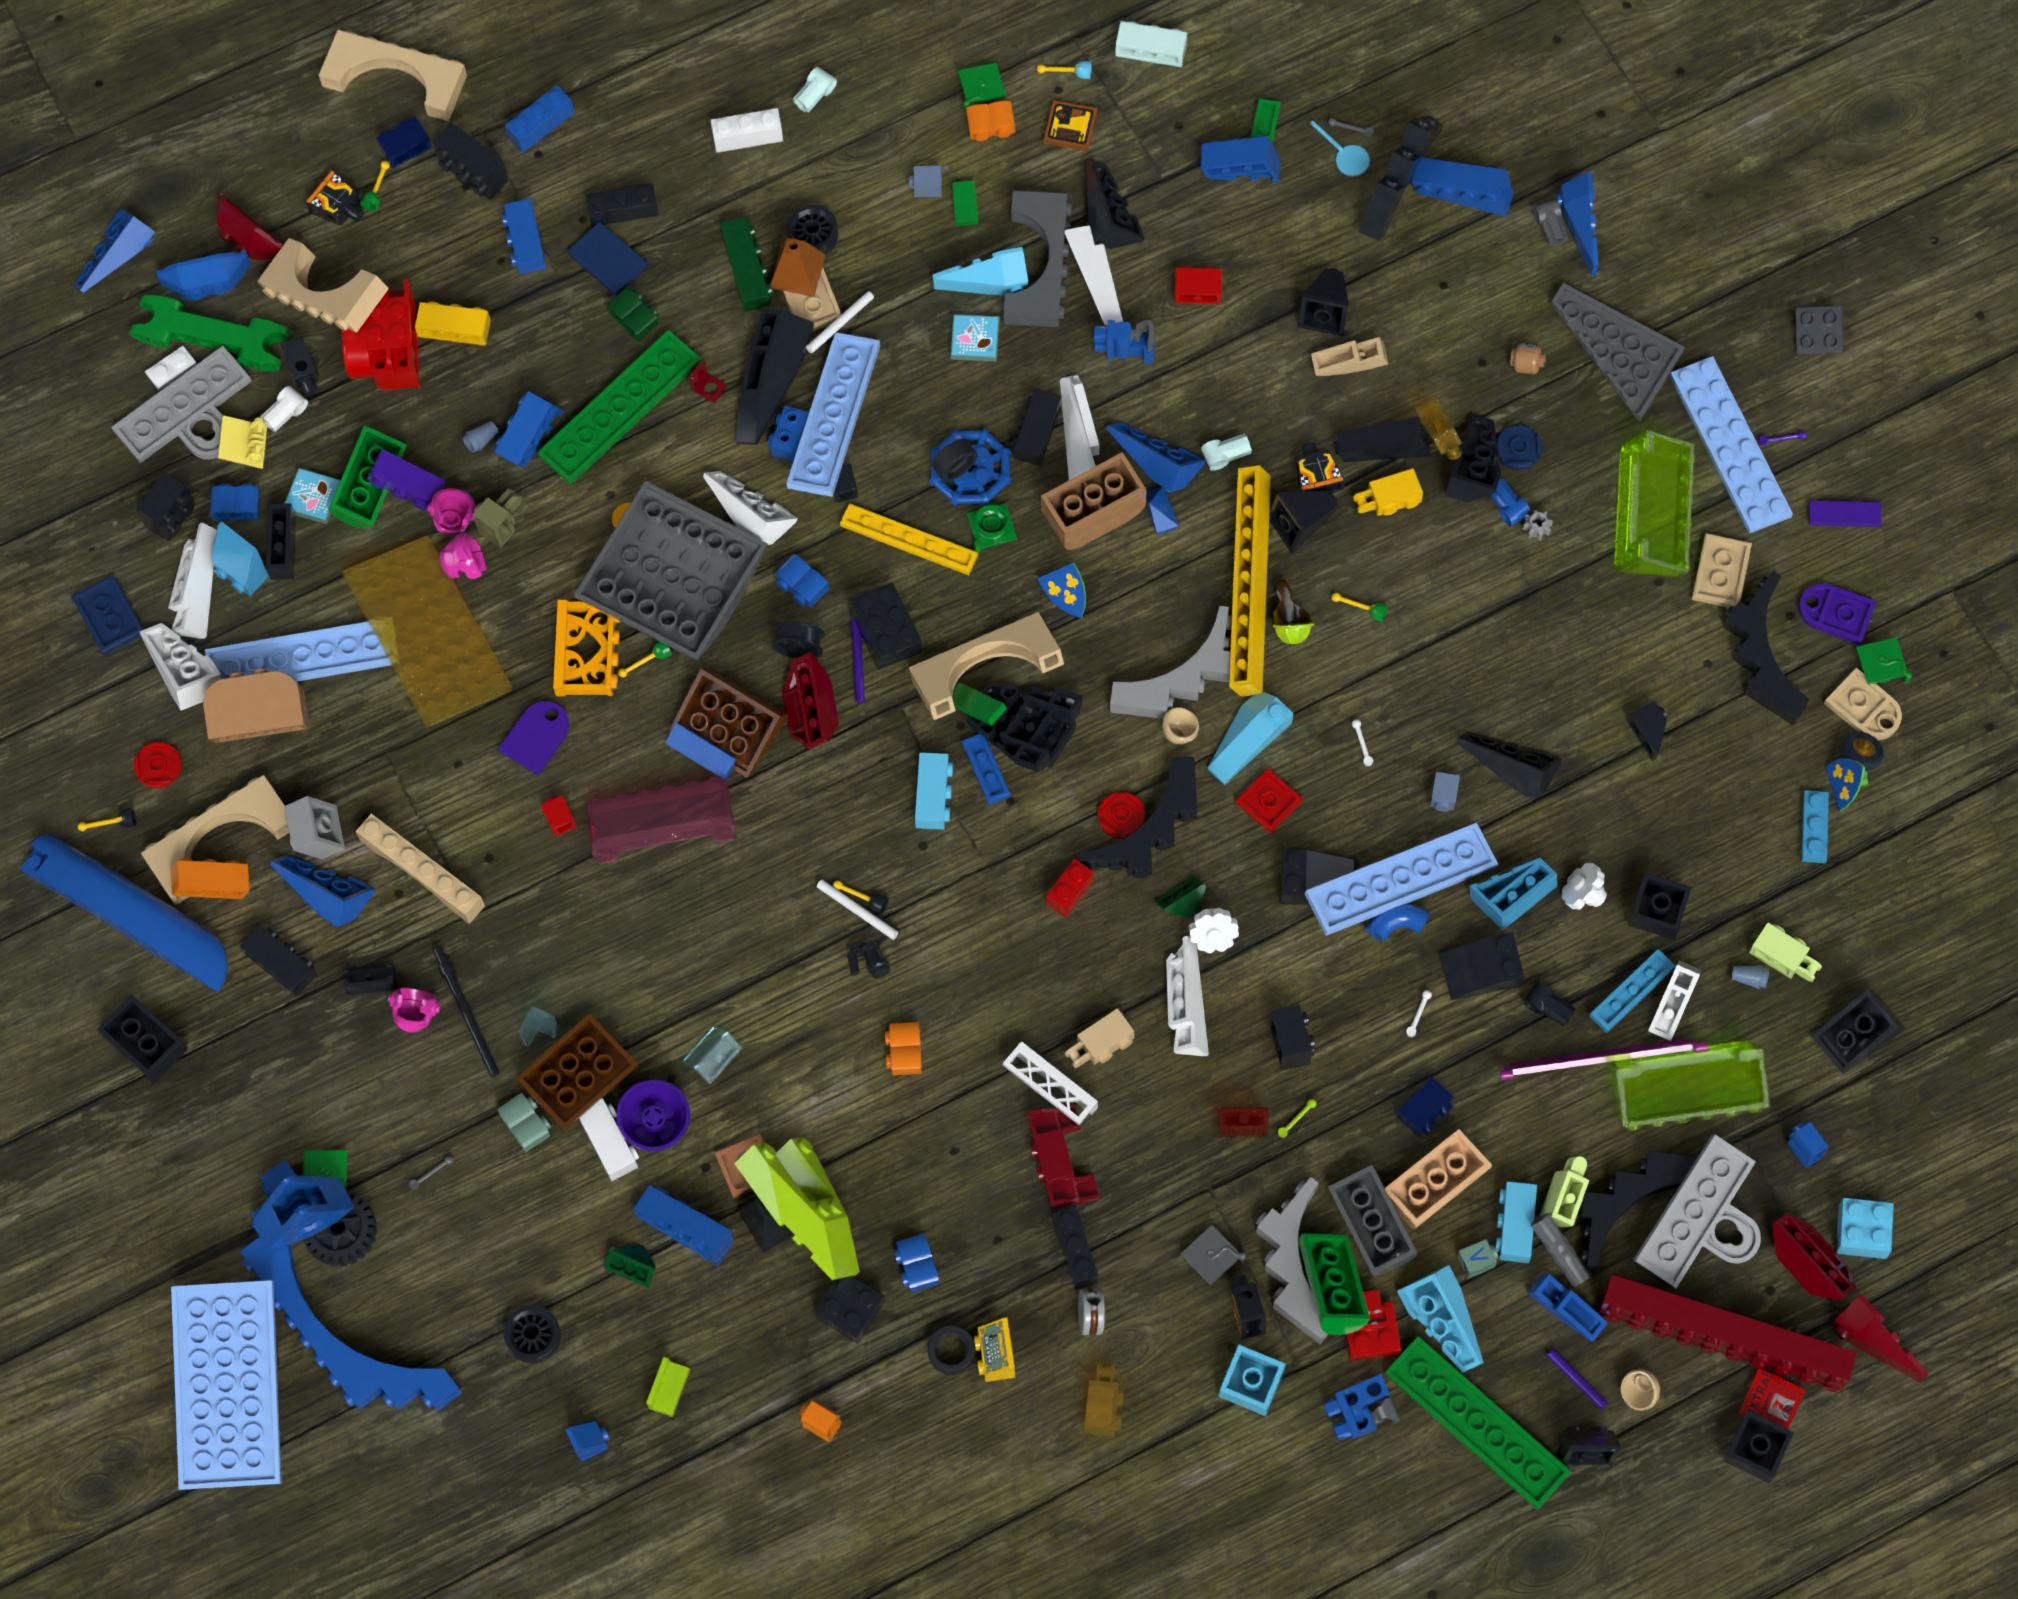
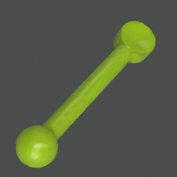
(1283, 1132)

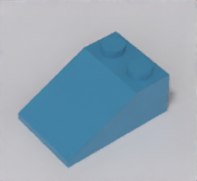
(237, 561)

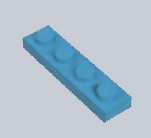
(1632, 991)

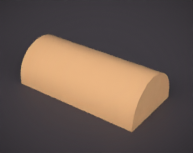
(1436, 1179)

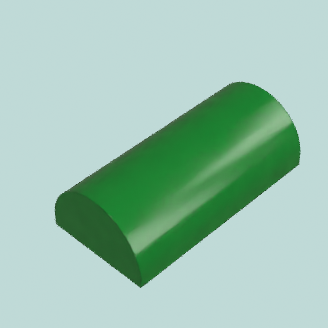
(356, 499)
(1334, 1283)

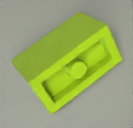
(667, 1387)

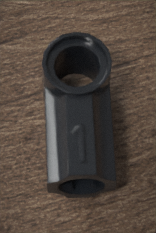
(1543, 1000)

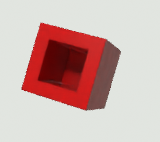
(558, 815)

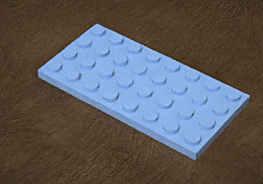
(226, 1385)

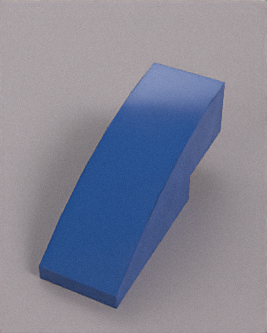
(1567, 1307)

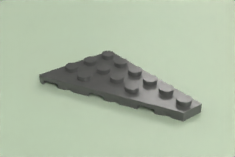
(1624, 350)

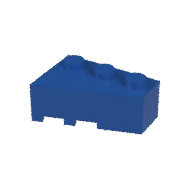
(1240, 157)
(526, 429)

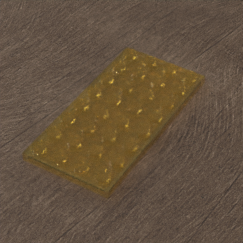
(427, 631)

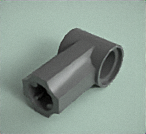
(1549, 217)

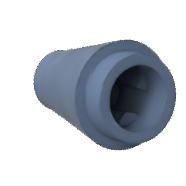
(477, 438)
(1753, 976)

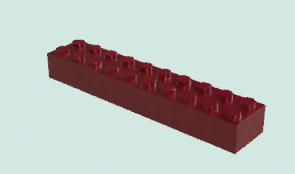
(1727, 1333)

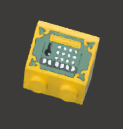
(996, 1351)

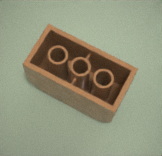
(1094, 502)
(254, 706)

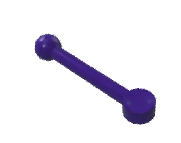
(1763, 440)

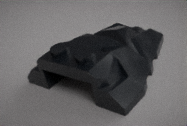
(1033, 725)

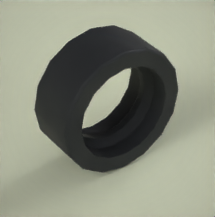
(954, 460)
(937, 1336)

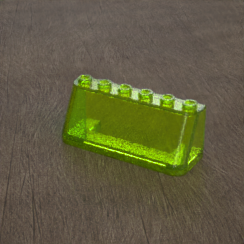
(1654, 506)
(1690, 1085)

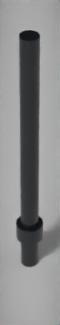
(447, 971)

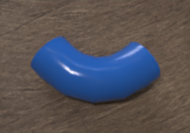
(1399, 917)

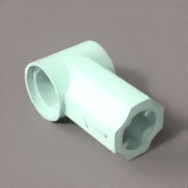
(817, 85)
(1220, 453)

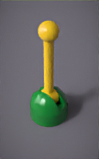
(371, 199)
(1376, 610)
(660, 651)

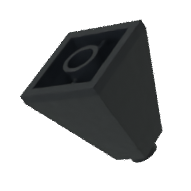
(1325, 304)
(1300, 515)
(763, 1226)

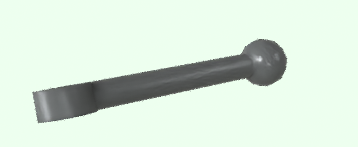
(1369, 131)
(414, 1184)

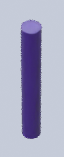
(1580, 1382)

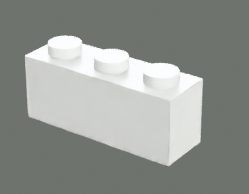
(747, 130)
(608, 1141)

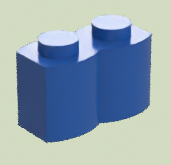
(235, 502)
(801, 581)
(1807, 1144)
(917, 1263)

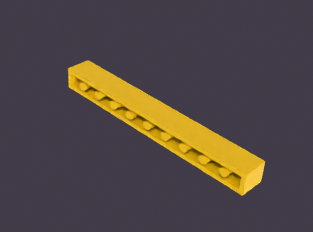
(1250, 581)

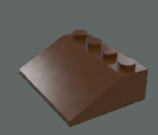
(731, 718)
(576, 1072)

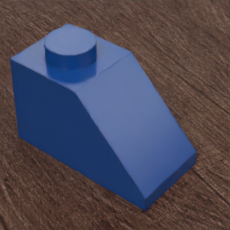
(588, 1439)

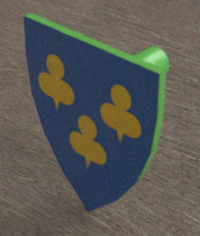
(1066, 589)
(1846, 779)

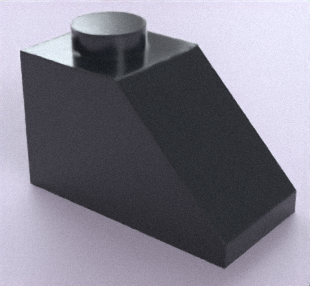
(1649, 727)

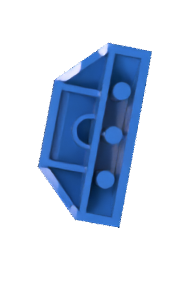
(205, 275)

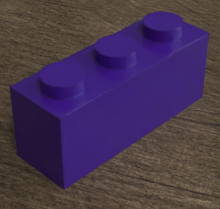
(404, 479)

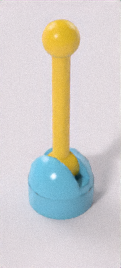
(1082, 69)

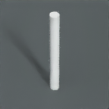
(839, 322)
(857, 909)

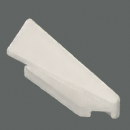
(1096, 272)
(1078, 427)
(194, 584)
(1186, 1001)

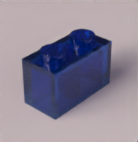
(403, 142)
(1425, 1108)

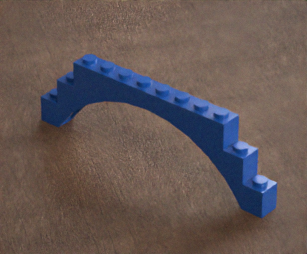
(357, 1374)

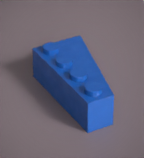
(1465, 185)
(684, 1224)

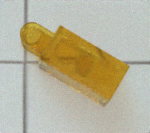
(1439, 428)
(1103, 1404)

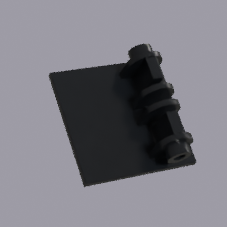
(1819, 330)

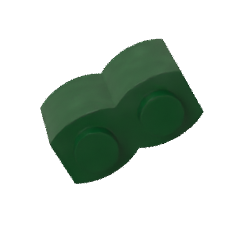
(632, 313)

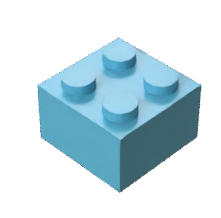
(1864, 1228)
(1252, 1380)

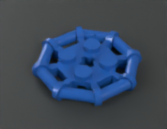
(981, 475)

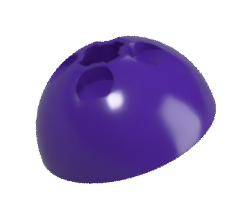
(651, 1103)

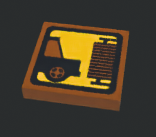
(1070, 125)

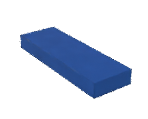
(701, 750)
(986, 769)

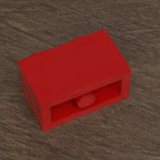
(1198, 285)
(1070, 888)

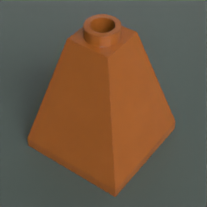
(798, 268)

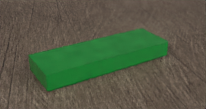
(977, 704)

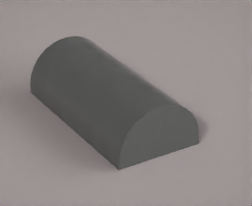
(1373, 1221)

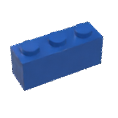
(539, 119)
(523, 236)

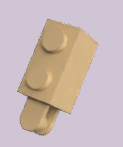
(1102, 1039)

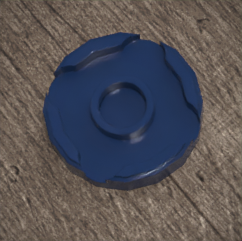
(1519, 447)

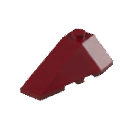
(1863, 1329)

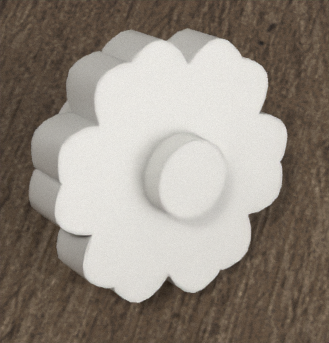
(1585, 887)
(1213, 930)

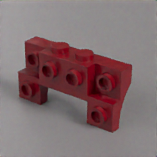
(1055, 1164)

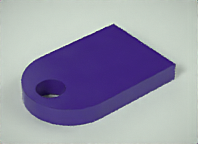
(1837, 613)
(536, 738)

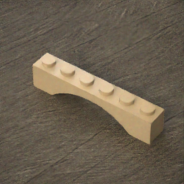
(436, 879)

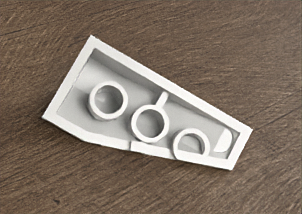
(748, 509)
(180, 665)

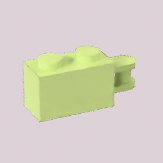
(1784, 953)
(1566, 1192)

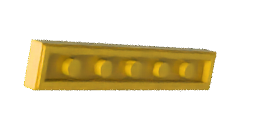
(909, 539)

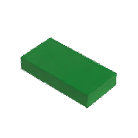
(1266, 119)
(965, 203)

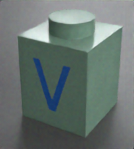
(1477, 1258)

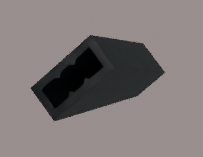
(1384, 441)

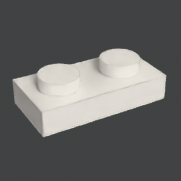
(170, 368)

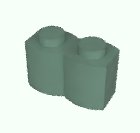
(524, 1122)

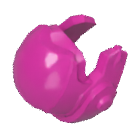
(451, 510)
(461, 556)
(413, 1009)

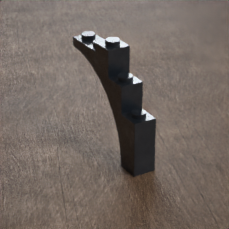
(1403, 163)
(1767, 682)
(1158, 831)
(1601, 1211)

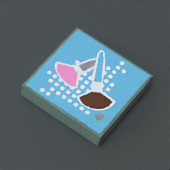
(975, 337)
(312, 495)

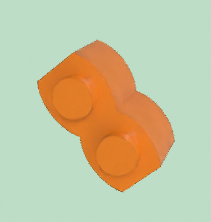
(990, 120)
(905, 1048)
(820, 1420)

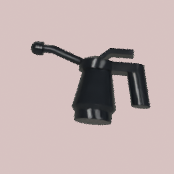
(875, 960)

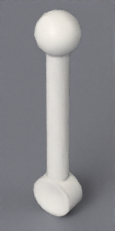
(1367, 760)
(1411, 1031)

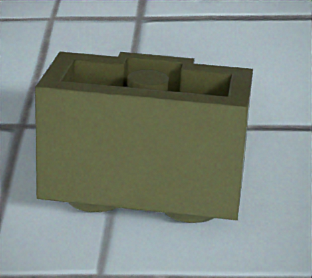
(496, 519)

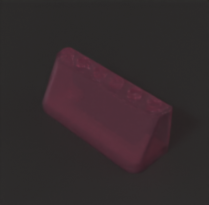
(660, 818)

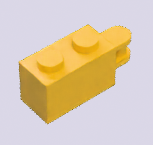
(1391, 494)

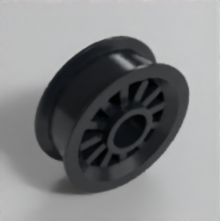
(820, 220)
(797, 639)
(549, 1347)

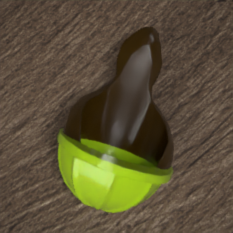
(1290, 620)

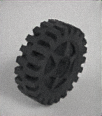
(349, 1244)

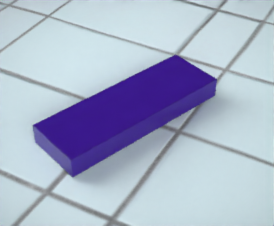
(1845, 513)

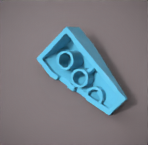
(1443, 1312)

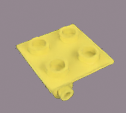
(242, 441)

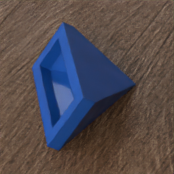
(1160, 511)

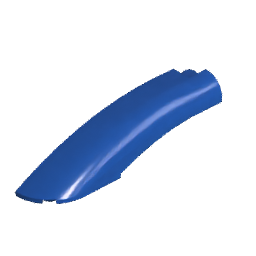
(128, 909)

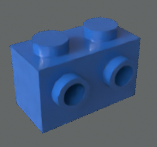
(788, 433)

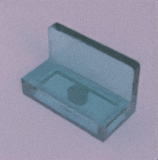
(536, 1021)
(712, 1054)

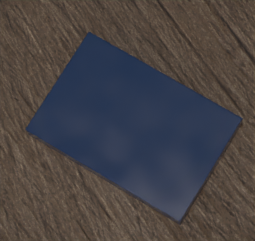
(607, 259)
(108, 615)

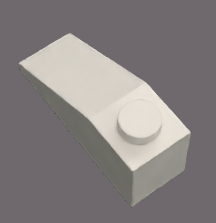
(1674, 1000)

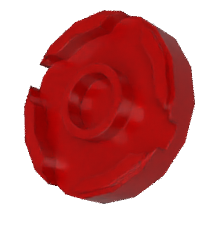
(157, 765)
(1121, 814)

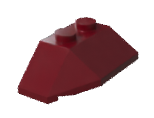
(244, 232)
(810, 702)
(1811, 1259)

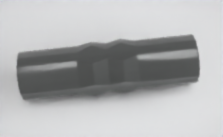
(1560, 1250)

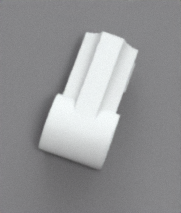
(288, 404)

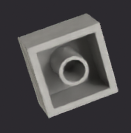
(314, 827)

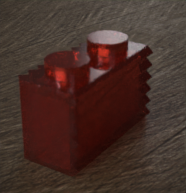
(1243, 1122)

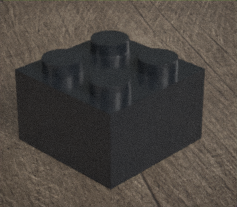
(166, 507)
(1659, 906)
(1291, 1037)
(850, 1307)
(1758, 1446)

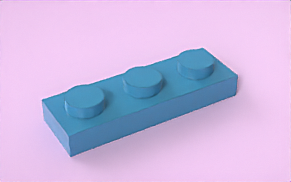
(1815, 826)

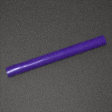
(858, 663)

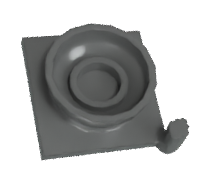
(1211, 1255)

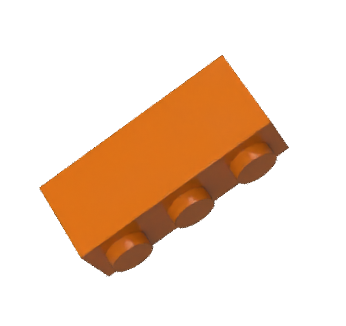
(209, 879)

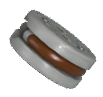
(1091, 1311)

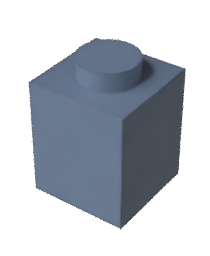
(926, 181)
(1444, 791)

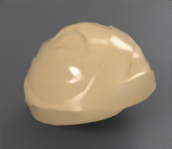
(1180, 725)
(1640, 1389)

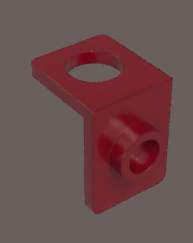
(700, 378)

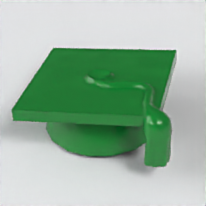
(981, 84)
(991, 526)
(1882, 661)
(326, 1164)

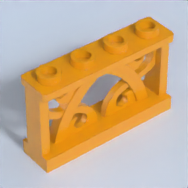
(565, 673)

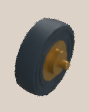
(1862, 748)

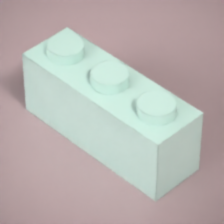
(1151, 43)

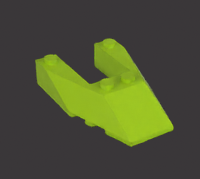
(803, 1199)

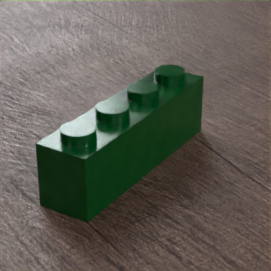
(745, 264)

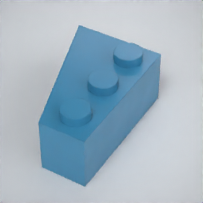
(1514, 893)

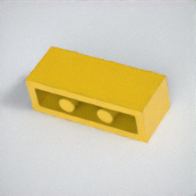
(452, 323)

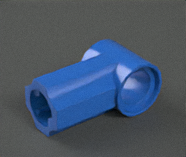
(1511, 507)

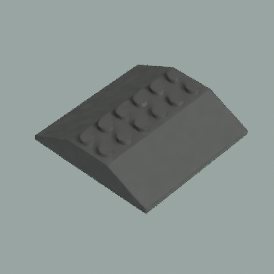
(672, 571)

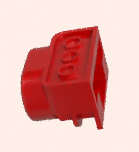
(386, 343)

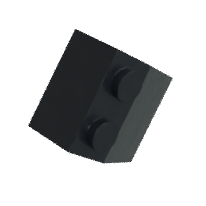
(1306, 870)
(1483, 967)
(1858, 1031)
(1588, 1446)

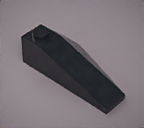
(1107, 211)
(1477, 469)
(1520, 769)

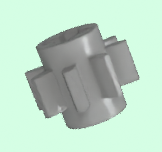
(1532, 527)

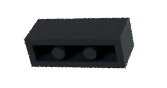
(622, 204)
(1036, 427)
(280, 541)
(278, 960)
(1075, 1248)

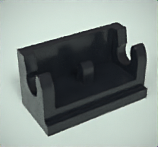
(370, 980)

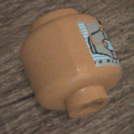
(1527, 358)

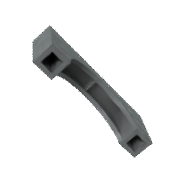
(1042, 301)

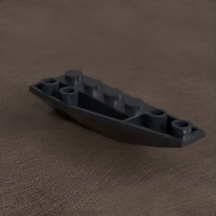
(770, 370)

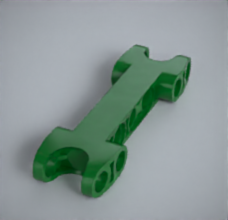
(173, 324)

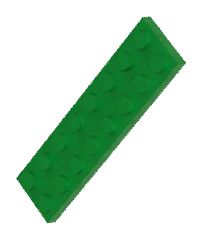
(619, 407)
(1477, 1423)

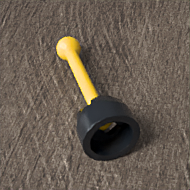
(125, 818)
(877, 902)

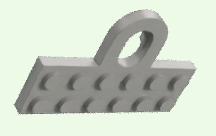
(182, 405)
(1696, 1210)

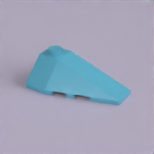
(994, 276)
(1252, 730)

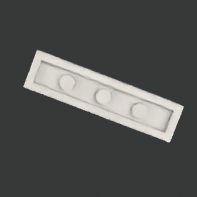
(1054, 1079)

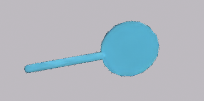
(1351, 159)

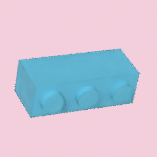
(933, 791)
(1516, 1222)

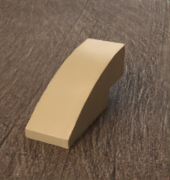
(1350, 357)

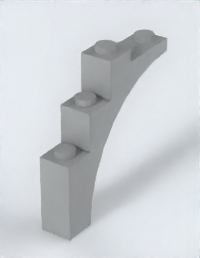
(1157, 695)
(1284, 1265)

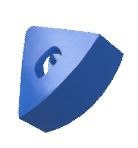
(301, 1209)

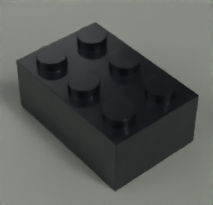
(470, 161)
(885, 626)
(142, 1039)

